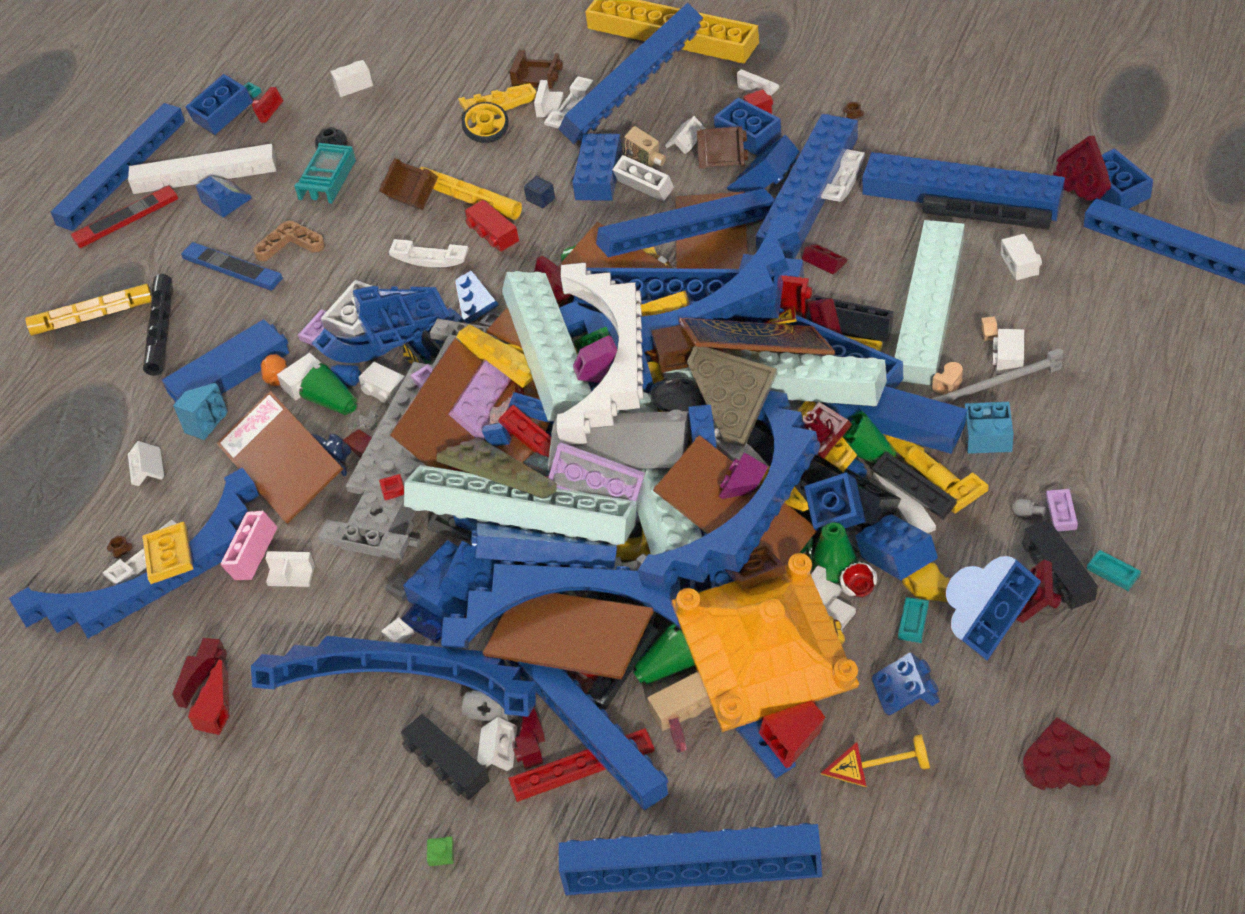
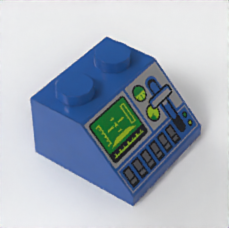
(221, 195)

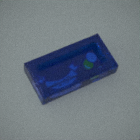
(424, 622)

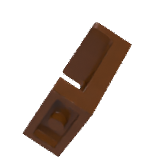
(532, 70)
(721, 146)
(408, 184)
(672, 347)

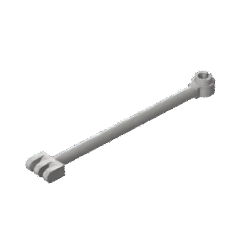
(1052, 363)

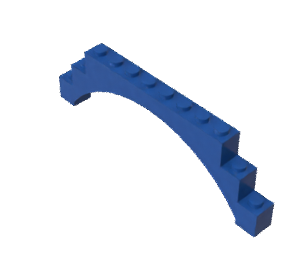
(743, 292)
(736, 539)
(521, 583)
(107, 606)
(354, 655)

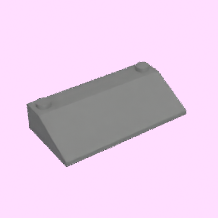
(636, 439)

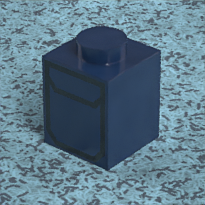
(539, 192)

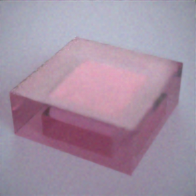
(677, 735)

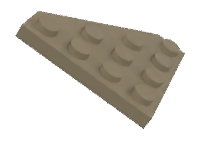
(733, 389)

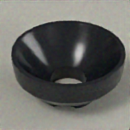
(337, 138)

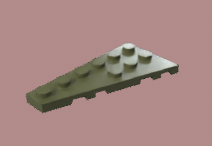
(493, 464)

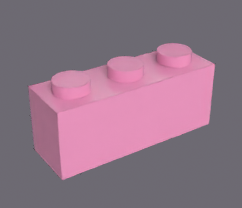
(249, 545)

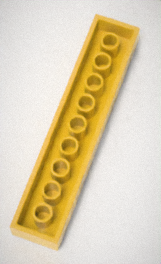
(641, 19)

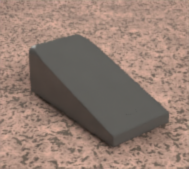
(445, 525)

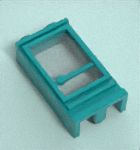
(326, 171)

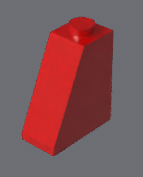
(792, 730)

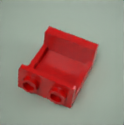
(796, 293)

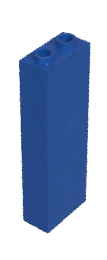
(230, 361)
(912, 418)
(533, 545)

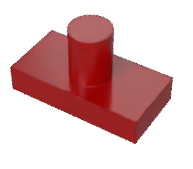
(267, 104)

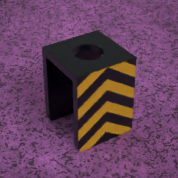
(430, 344)

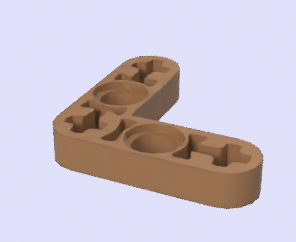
(288, 232)

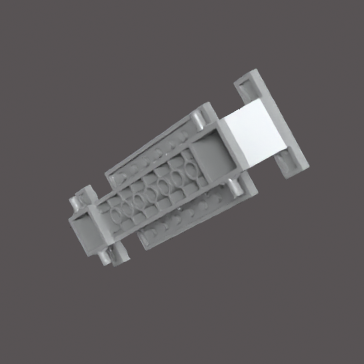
(377, 524)

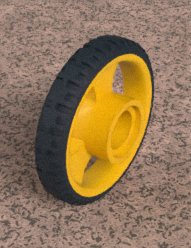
(485, 122)

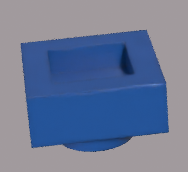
(496, 434)

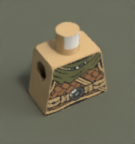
(642, 148)

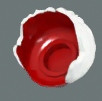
(858, 580)

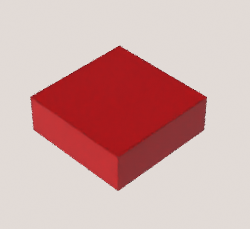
(392, 487)

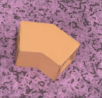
(989, 328)

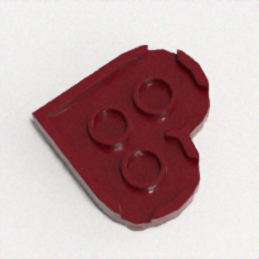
(1084, 170)
(1065, 757)

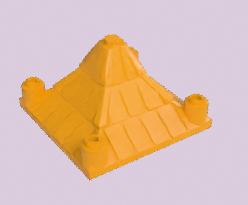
(764, 645)

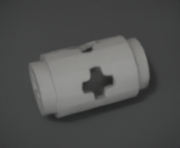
(477, 707)

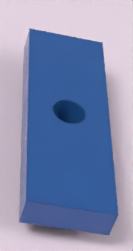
(751, 736)

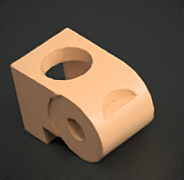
(949, 380)

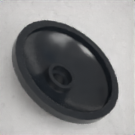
(676, 394)

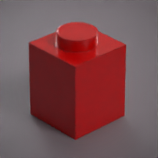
(760, 99)

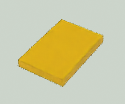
(167, 552)

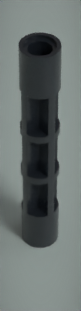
(985, 211)
(157, 325)

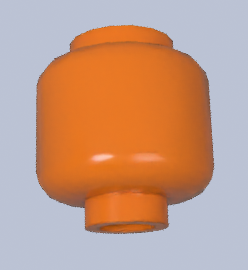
(271, 367)

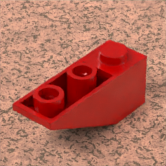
(212, 705)

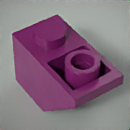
(594, 360)
(744, 477)

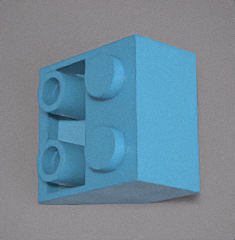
(200, 410)
(989, 427)

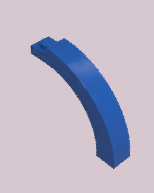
(346, 349)

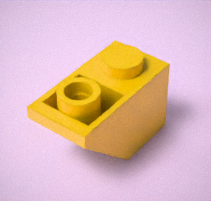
(927, 583)

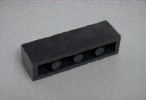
(861, 319)
(1068, 573)
(445, 757)

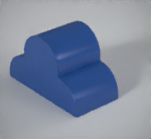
(988, 601)

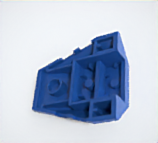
(397, 314)

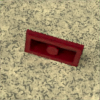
(823, 258)
(824, 314)

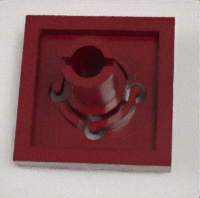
(826, 422)
(1043, 594)

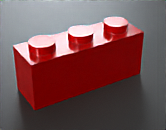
(491, 225)

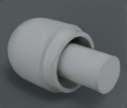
(1027, 508)

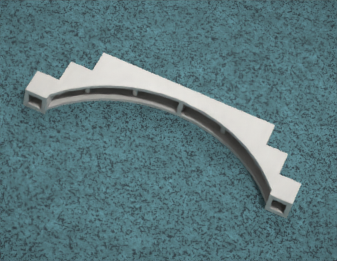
(622, 383)

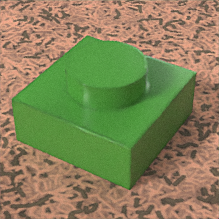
(440, 851)

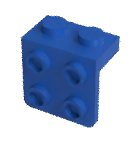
(905, 683)

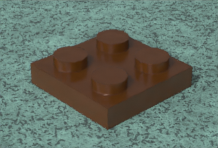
(760, 567)

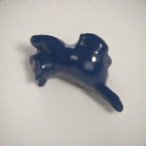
(336, 448)

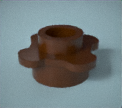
(853, 110)
(119, 546)

